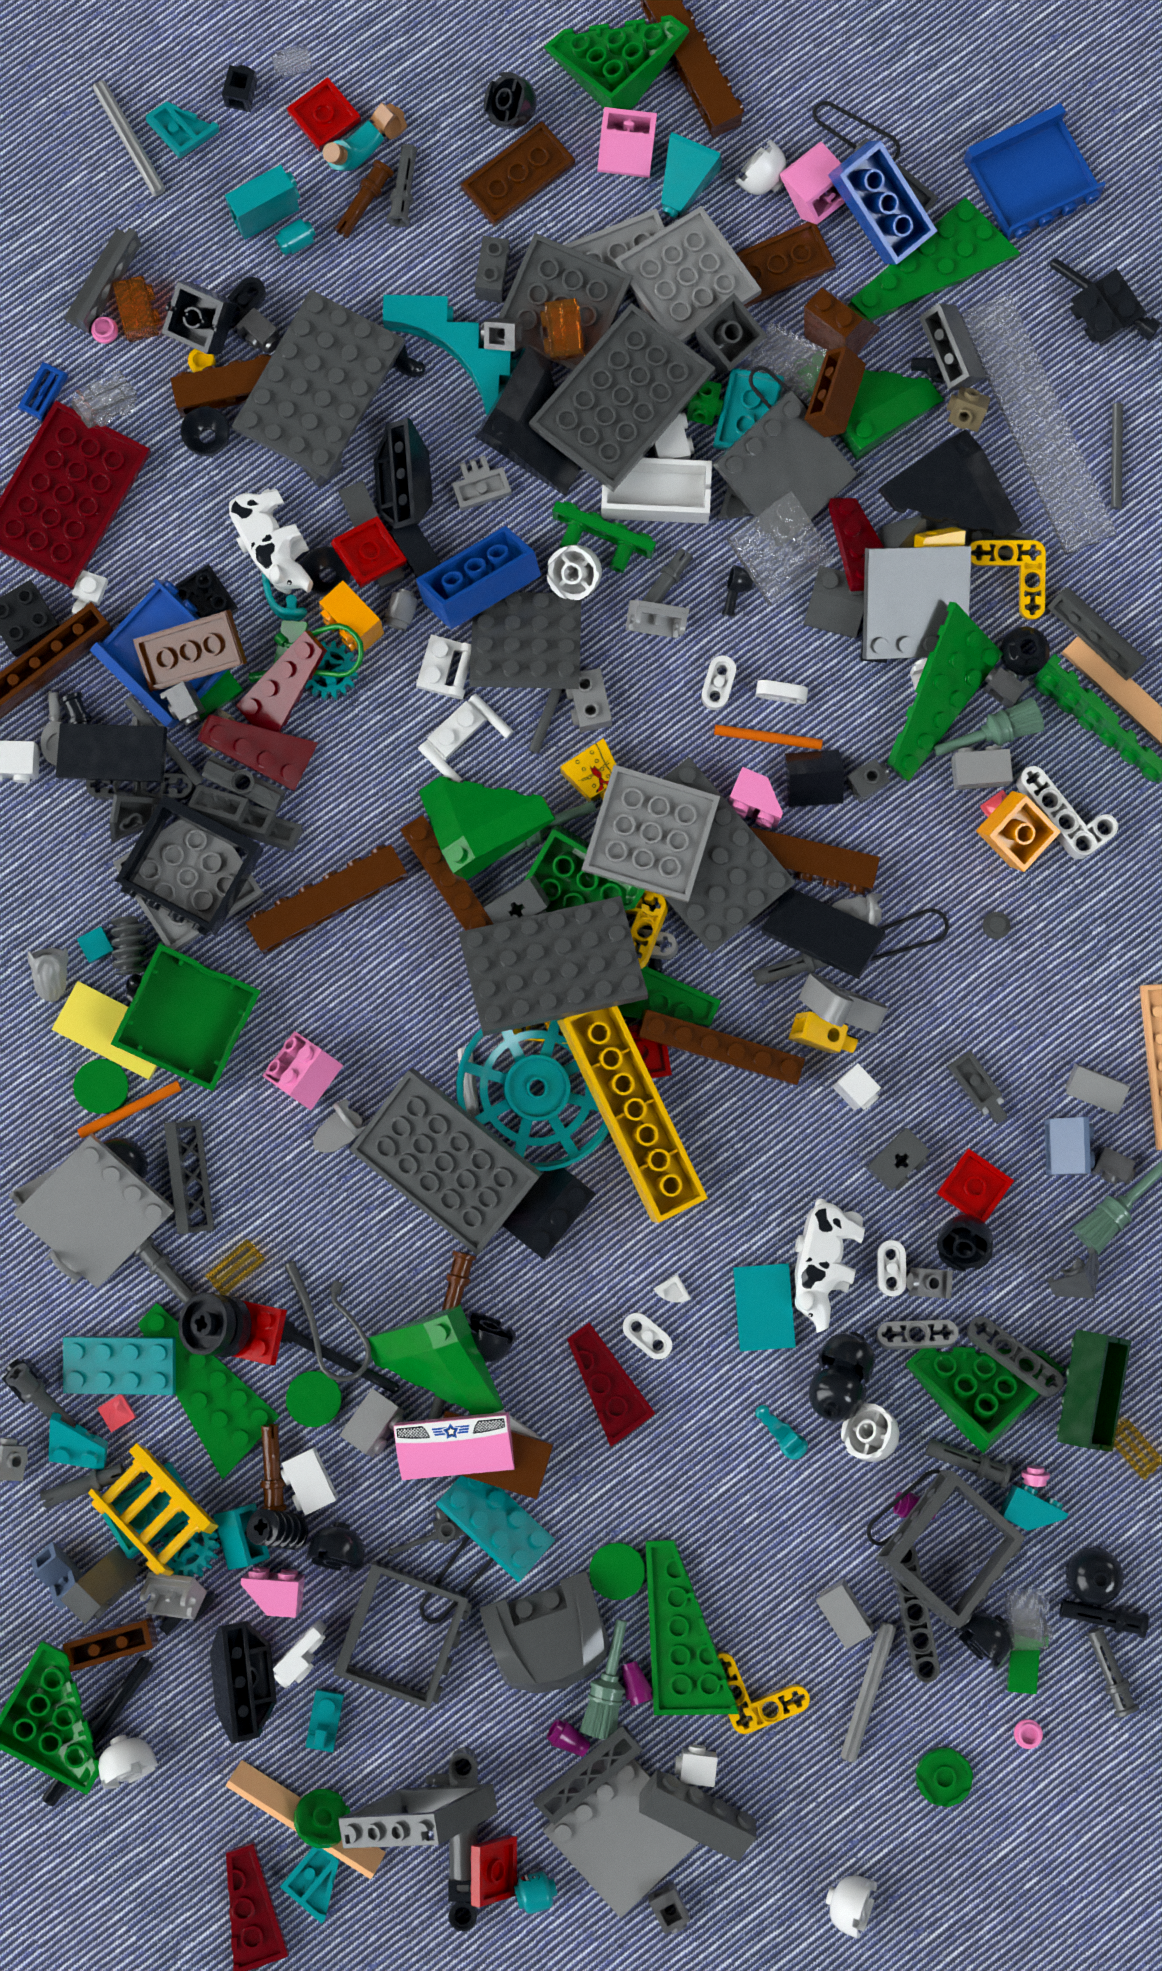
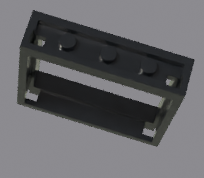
(145, 843)

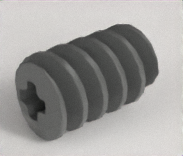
(128, 945)

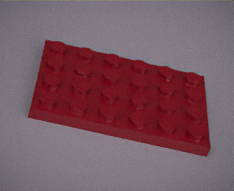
(66, 494)

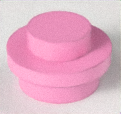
(104, 330)
(1035, 1476)
(1028, 1733)

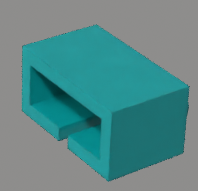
(237, 1548)

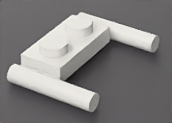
(457, 730)

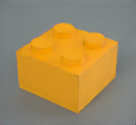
(346, 607)
(1018, 831)

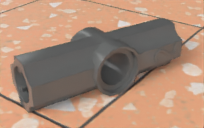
(229, 776)

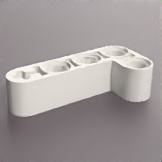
(1063, 809)

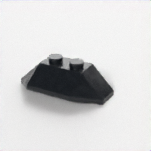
(402, 475)
(242, 1680)

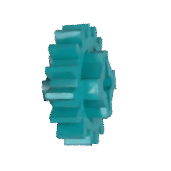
(337, 666)
(194, 1559)

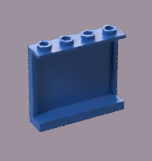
(1032, 173)
(155, 613)

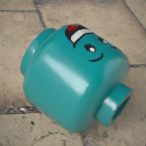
(535, 1892)

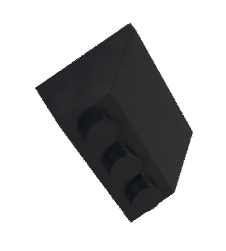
(548, 1210)

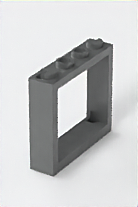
(915, 1524)
(443, 1663)
(440, 1809)

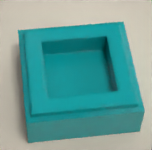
(95, 945)

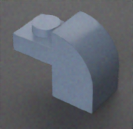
(56, 1571)

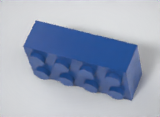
(882, 202)
(478, 577)

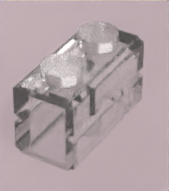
(104, 400)

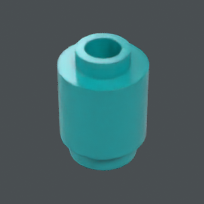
(295, 237)

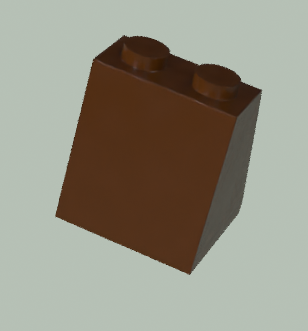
(835, 323)

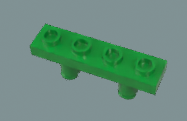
(614, 533)

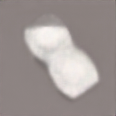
(1027, 1619)

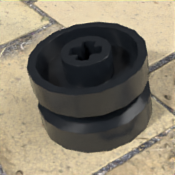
(215, 1325)

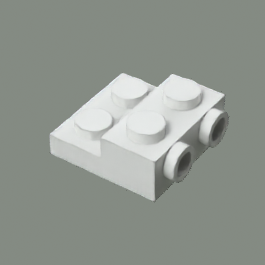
(297, 1661)

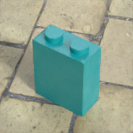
(263, 201)

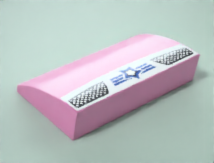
(454, 1446)

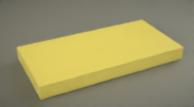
(93, 1022)

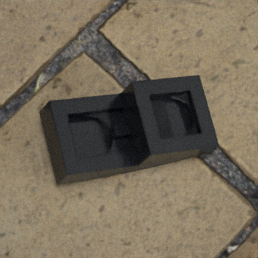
(172, 1622)

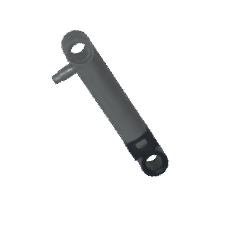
(460, 1845)

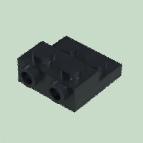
(1107, 307)

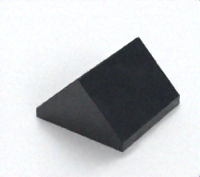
(814, 778)

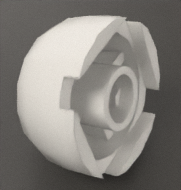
(763, 170)
(574, 572)
(871, 1433)
(125, 1761)
(851, 1904)

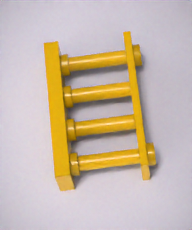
(179, 1502)

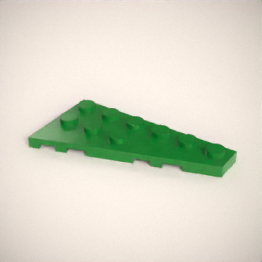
(945, 686)

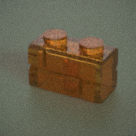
(136, 309)
(564, 329)

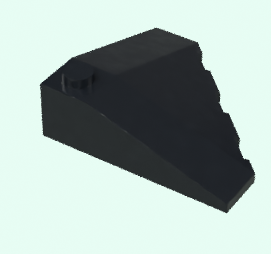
(508, 420)
(954, 485)

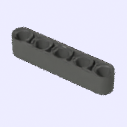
(920, 1623)

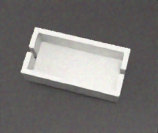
(662, 492)

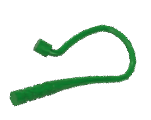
(283, 641)

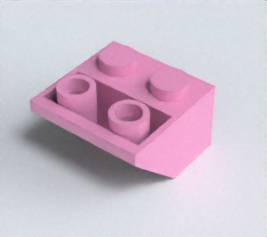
(627, 142)
(810, 185)
(756, 799)
(302, 1070)
(275, 1592)

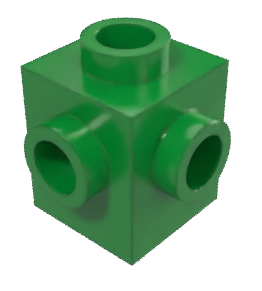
(704, 407)

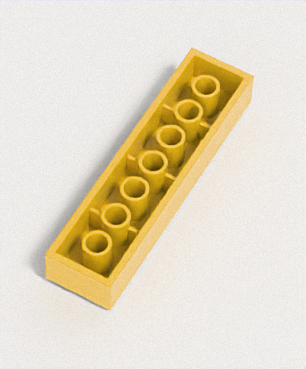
(633, 1112)

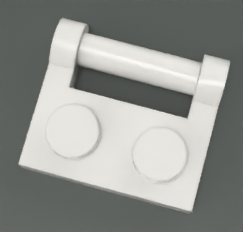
(438, 664)

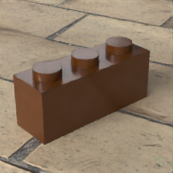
(835, 391)
(111, 1643)

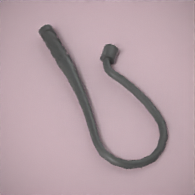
(335, 1290)

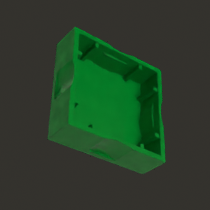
(185, 1017)

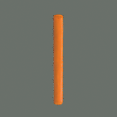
(770, 737)
(129, 1109)

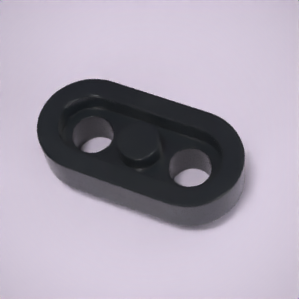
(246, 302)

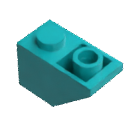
(1029, 1511)

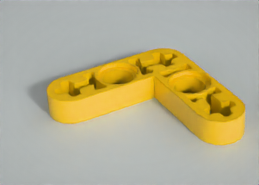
(1026, 566)
(646, 917)
(755, 1706)

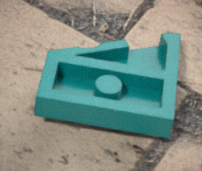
(180, 128)
(75, 1445)
(313, 1882)

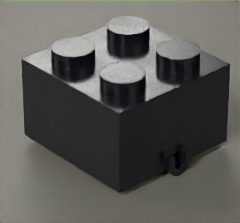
(199, 317)

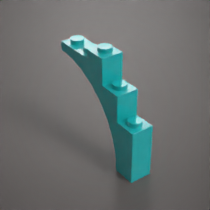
(433, 320)

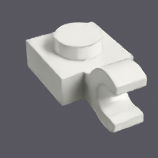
(88, 589)

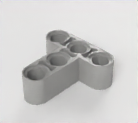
(841, 1005)

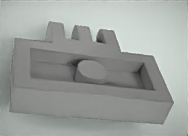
(480, 485)

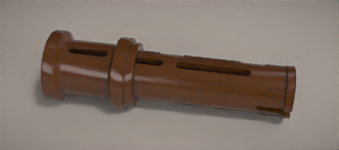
(369, 188)
(458, 1278)
(272, 1482)

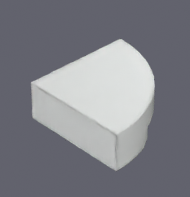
(673, 1290)

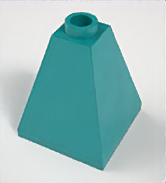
(687, 173)

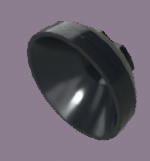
(205, 419)
(321, 559)
(1019, 662)

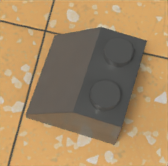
(728, 335)
(834, 605)

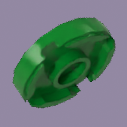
(101, 1086)
(313, 1399)
(617, 1571)
(944, 1776)
(318, 1817)

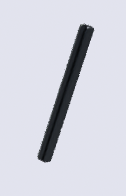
(106, 1719)

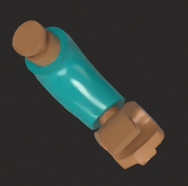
(356, 149)

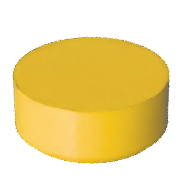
(198, 360)

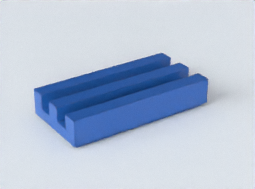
(52, 395)

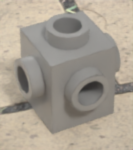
(12, 1459)

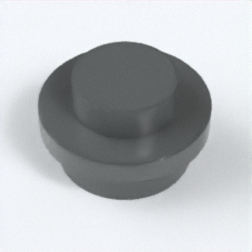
(996, 925)

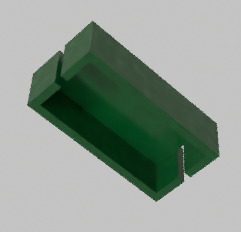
(1093, 1391)

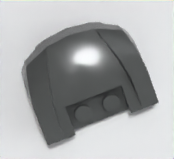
(548, 1636)

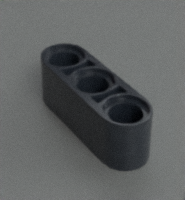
(416, 549)

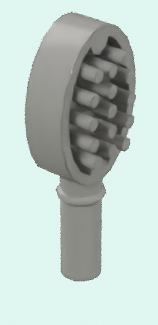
(50, 734)

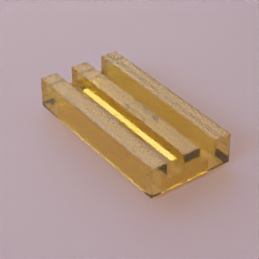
(217, 1282)
(1151, 1467)

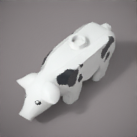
(268, 544)
(819, 1259)

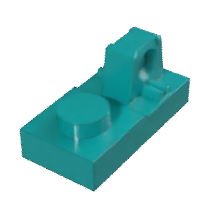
(324, 1720)

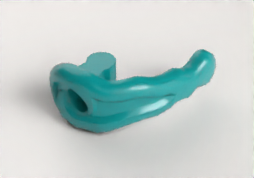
(291, 612)
(789, 1441)

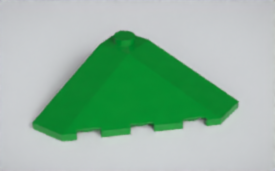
(618, 62)
(885, 407)
(479, 822)
(562, 879)
(441, 1358)
(977, 1390)
(46, 1723)

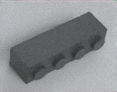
(697, 1815)

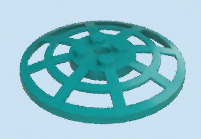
(523, 1102)

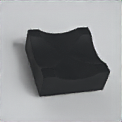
(25, 618)

